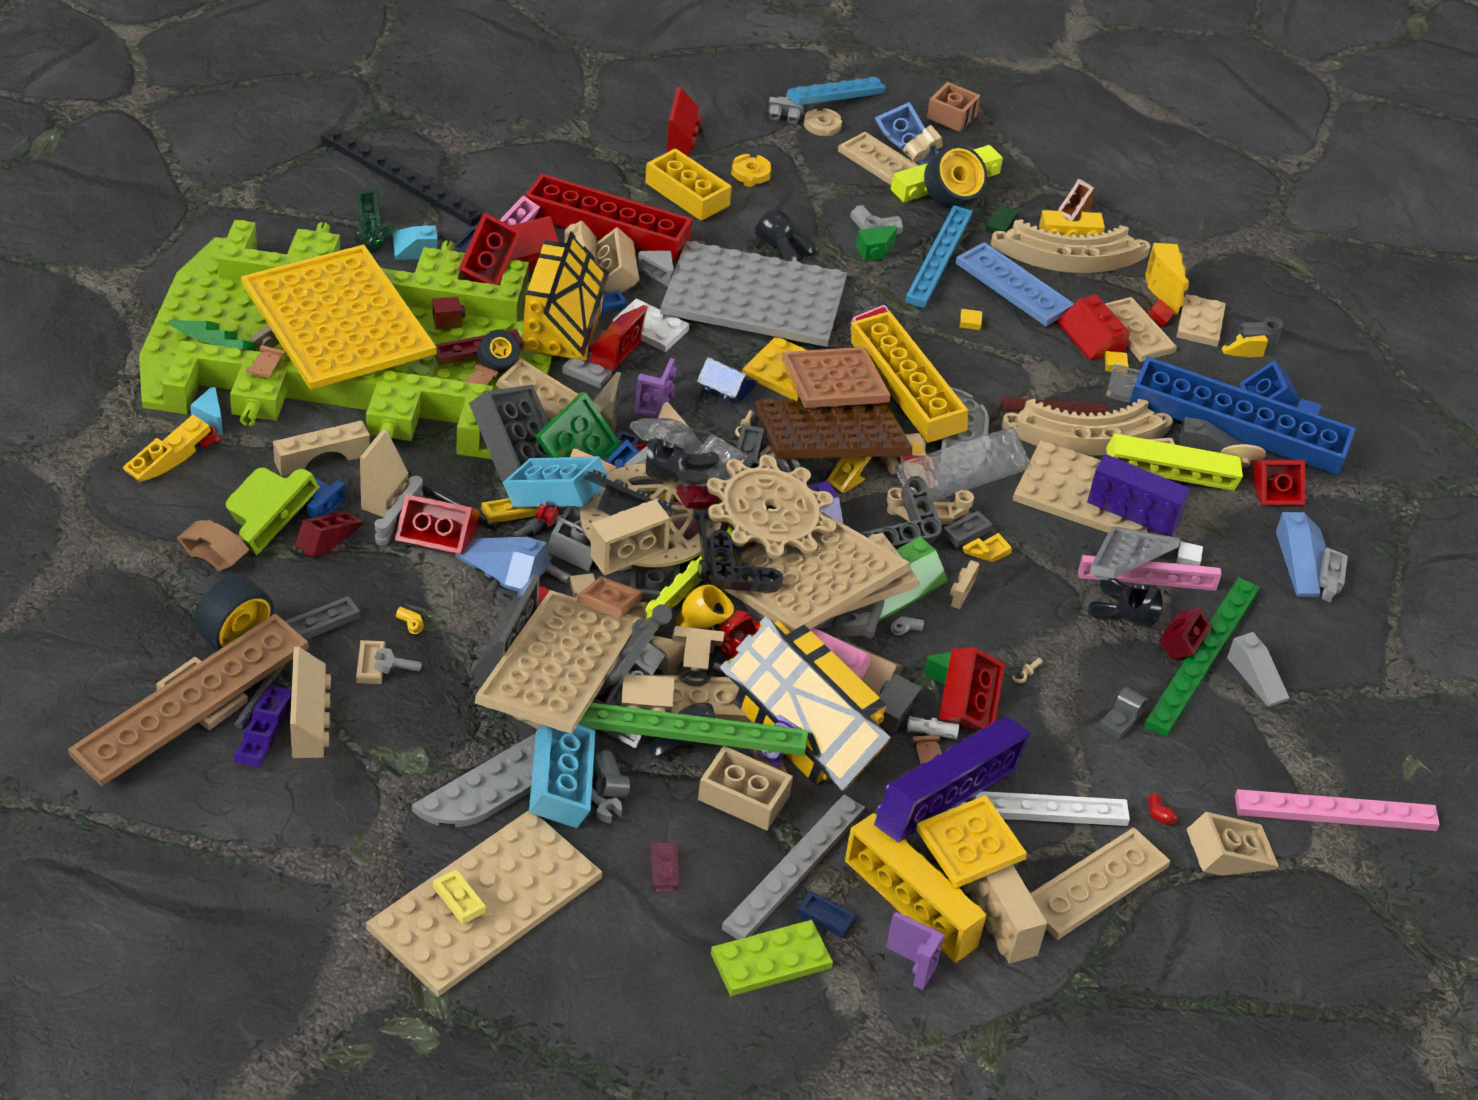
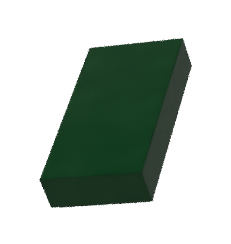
(1001, 219)

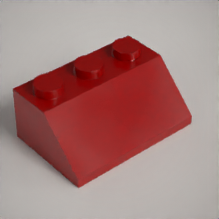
(683, 123)
(532, 240)
(489, 250)
(1094, 328)
(618, 339)
(436, 524)
(972, 689)

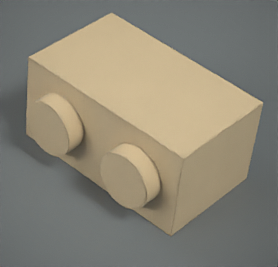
(647, 692)

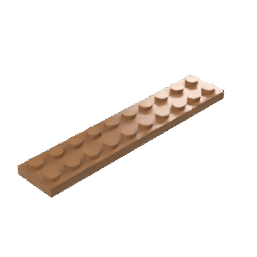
(186, 700)

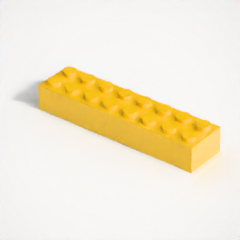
(910, 377)

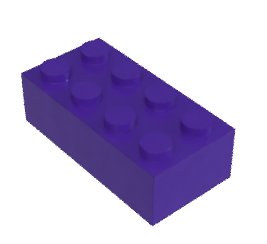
(1138, 495)

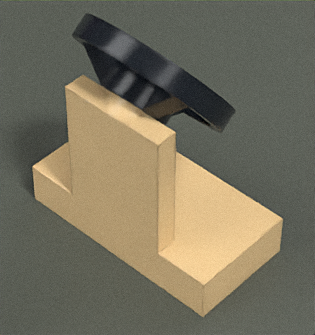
(696, 652)

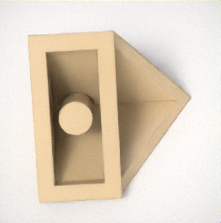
(673, 654)

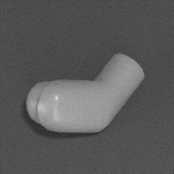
(905, 624)

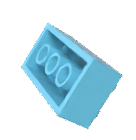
(555, 481)
(562, 774)

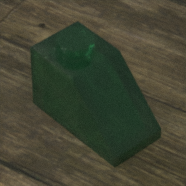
(369, 202)

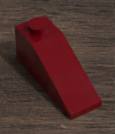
(325, 532)

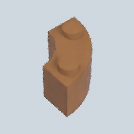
(213, 543)

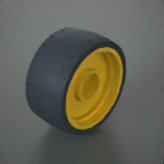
(955, 176)
(231, 610)

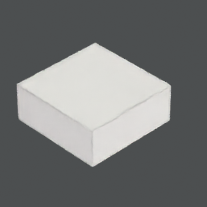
(1189, 554)

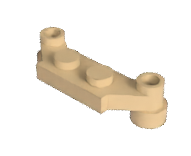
(946, 511)

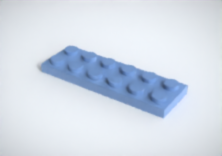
(1014, 283)

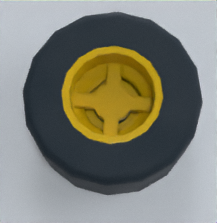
(500, 343)

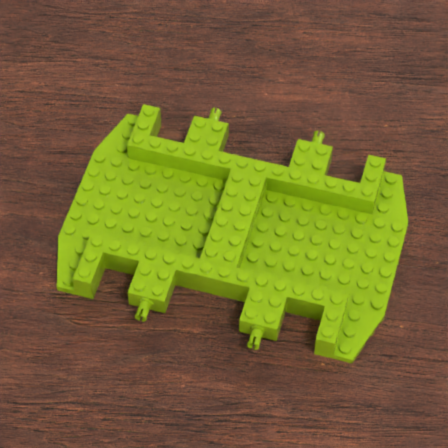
(394, 397)

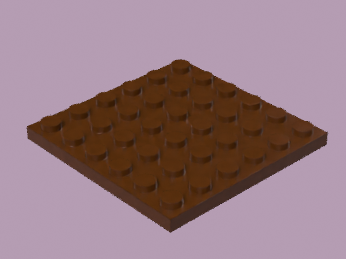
(831, 431)

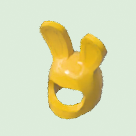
(698, 608)

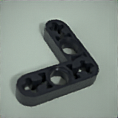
(733, 574)

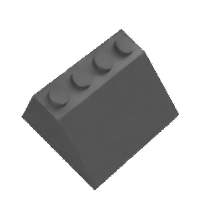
(509, 426)
(509, 626)

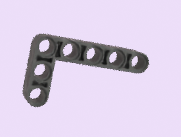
(918, 520)

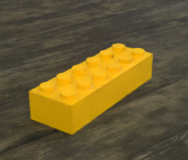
(915, 887)

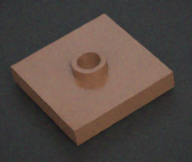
(610, 597)

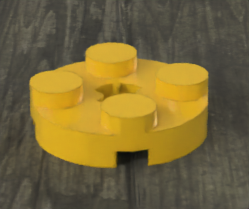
(751, 169)

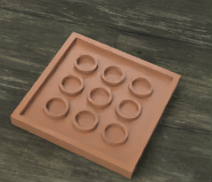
(835, 377)

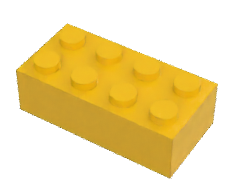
(688, 184)

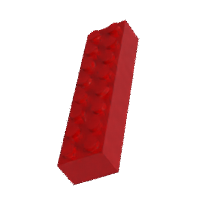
(603, 212)

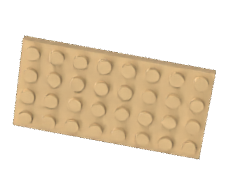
(557, 663)
(518, 875)

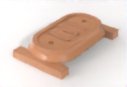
(265, 362)
(482, 375)
(927, 747)

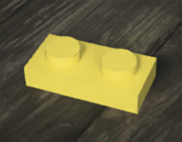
(459, 896)

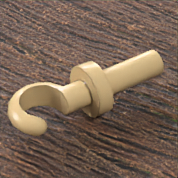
(747, 421)
(1027, 670)

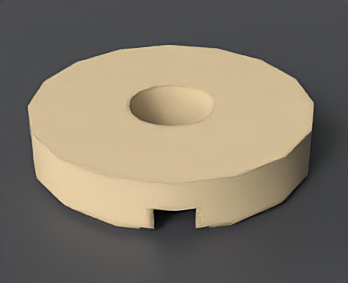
(823, 122)

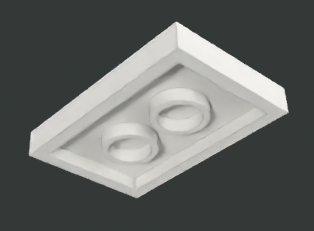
(659, 329)

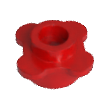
(210, 438)

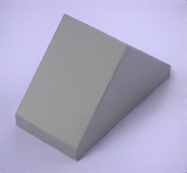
(656, 265)

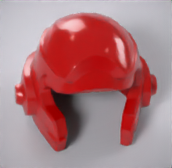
(736, 629)

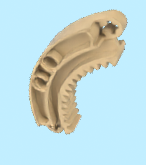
(1071, 253)
(1086, 433)

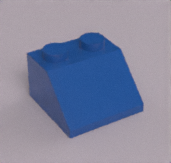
(1272, 383)

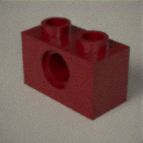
(1185, 633)

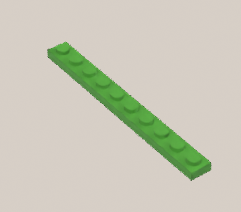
(695, 729)

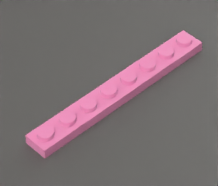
(1336, 810)

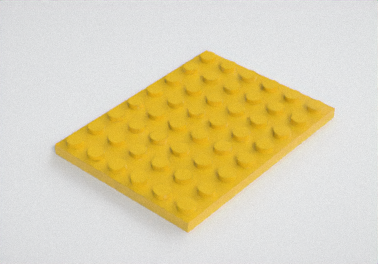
(338, 316)

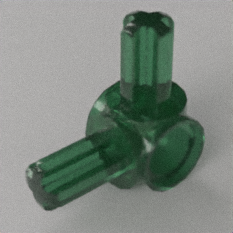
(372, 236)

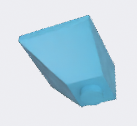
(410, 241)

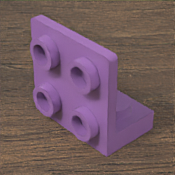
(654, 391)
(916, 943)

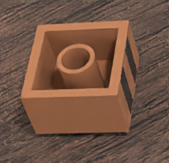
(953, 106)

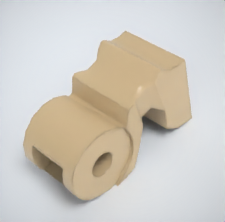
(919, 148)

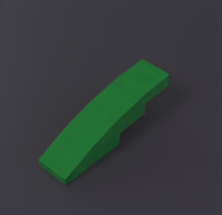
(210, 333)

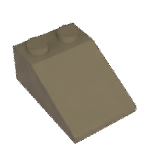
(608, 401)

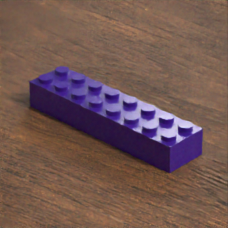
(951, 778)

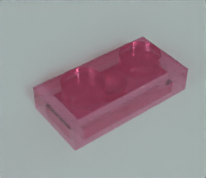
(664, 867)

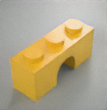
(1089, 223)

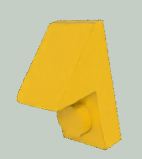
(847, 473)

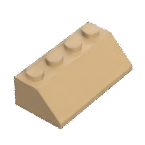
(309, 705)

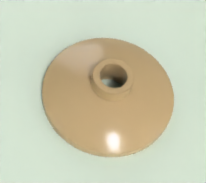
(1246, 452)

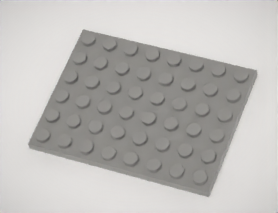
(755, 293)

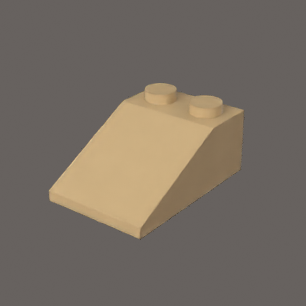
(381, 475)
(1230, 845)

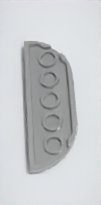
(977, 421)
(482, 789)

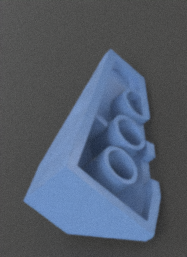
(903, 126)
(1302, 550)
(507, 559)

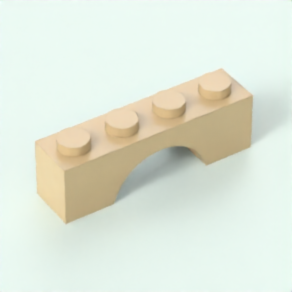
(299, 450)

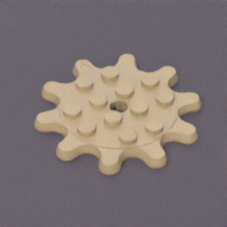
(753, 489)

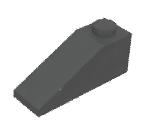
(1205, 436)

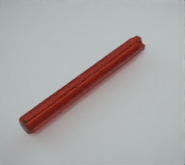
(1018, 404)

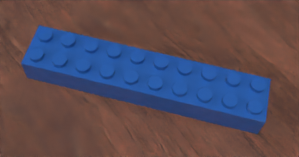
(1244, 415)

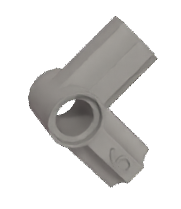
(865, 220)

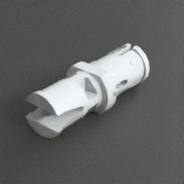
(933, 727)

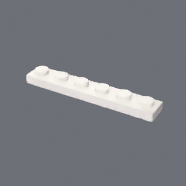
(1059, 808)

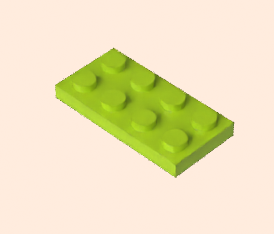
(771, 957)

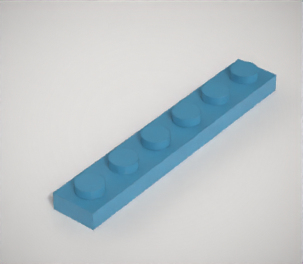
(836, 91)

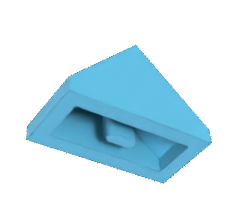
(208, 409)

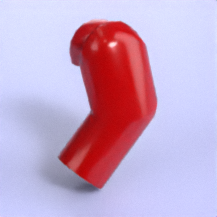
(1159, 812)

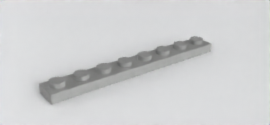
(793, 868)

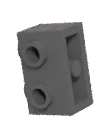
(900, 699)

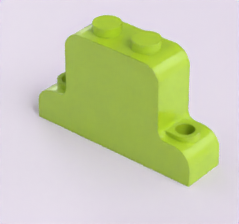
(268, 503)

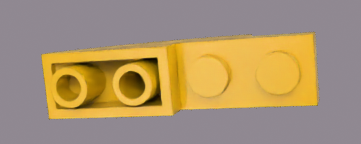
(166, 454)

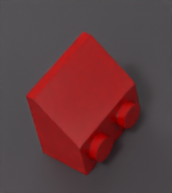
(1279, 481)

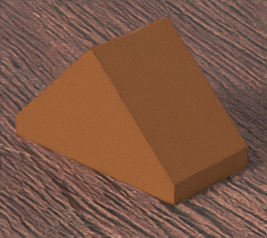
(1078, 201)

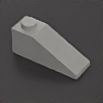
(1257, 668)

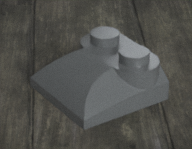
(652, 580)

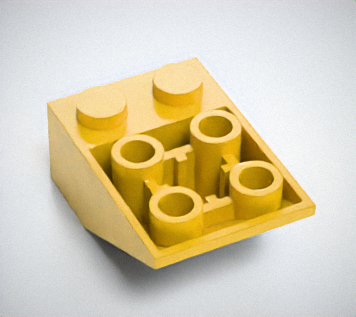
(1167, 275)

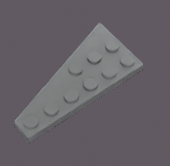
(1129, 549)

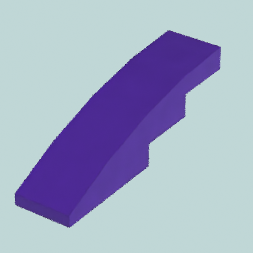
(264, 726)

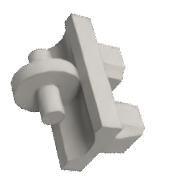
(785, 107)

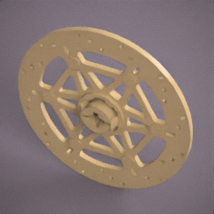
(683, 549)

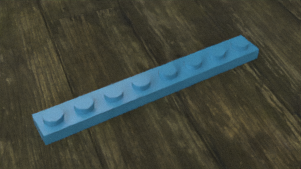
(938, 256)

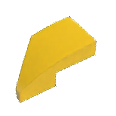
(1247, 346)
(990, 549)

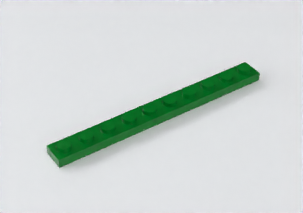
(1197, 666)

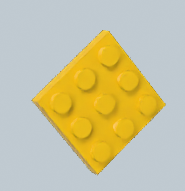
(770, 370)
(971, 841)

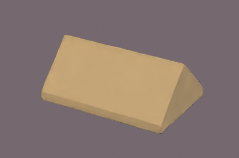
(878, 670)

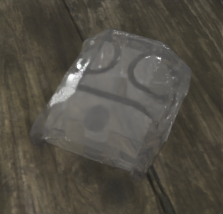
(665, 429)
(725, 453)

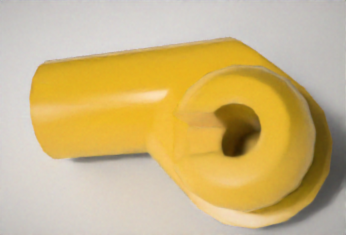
(413, 619)

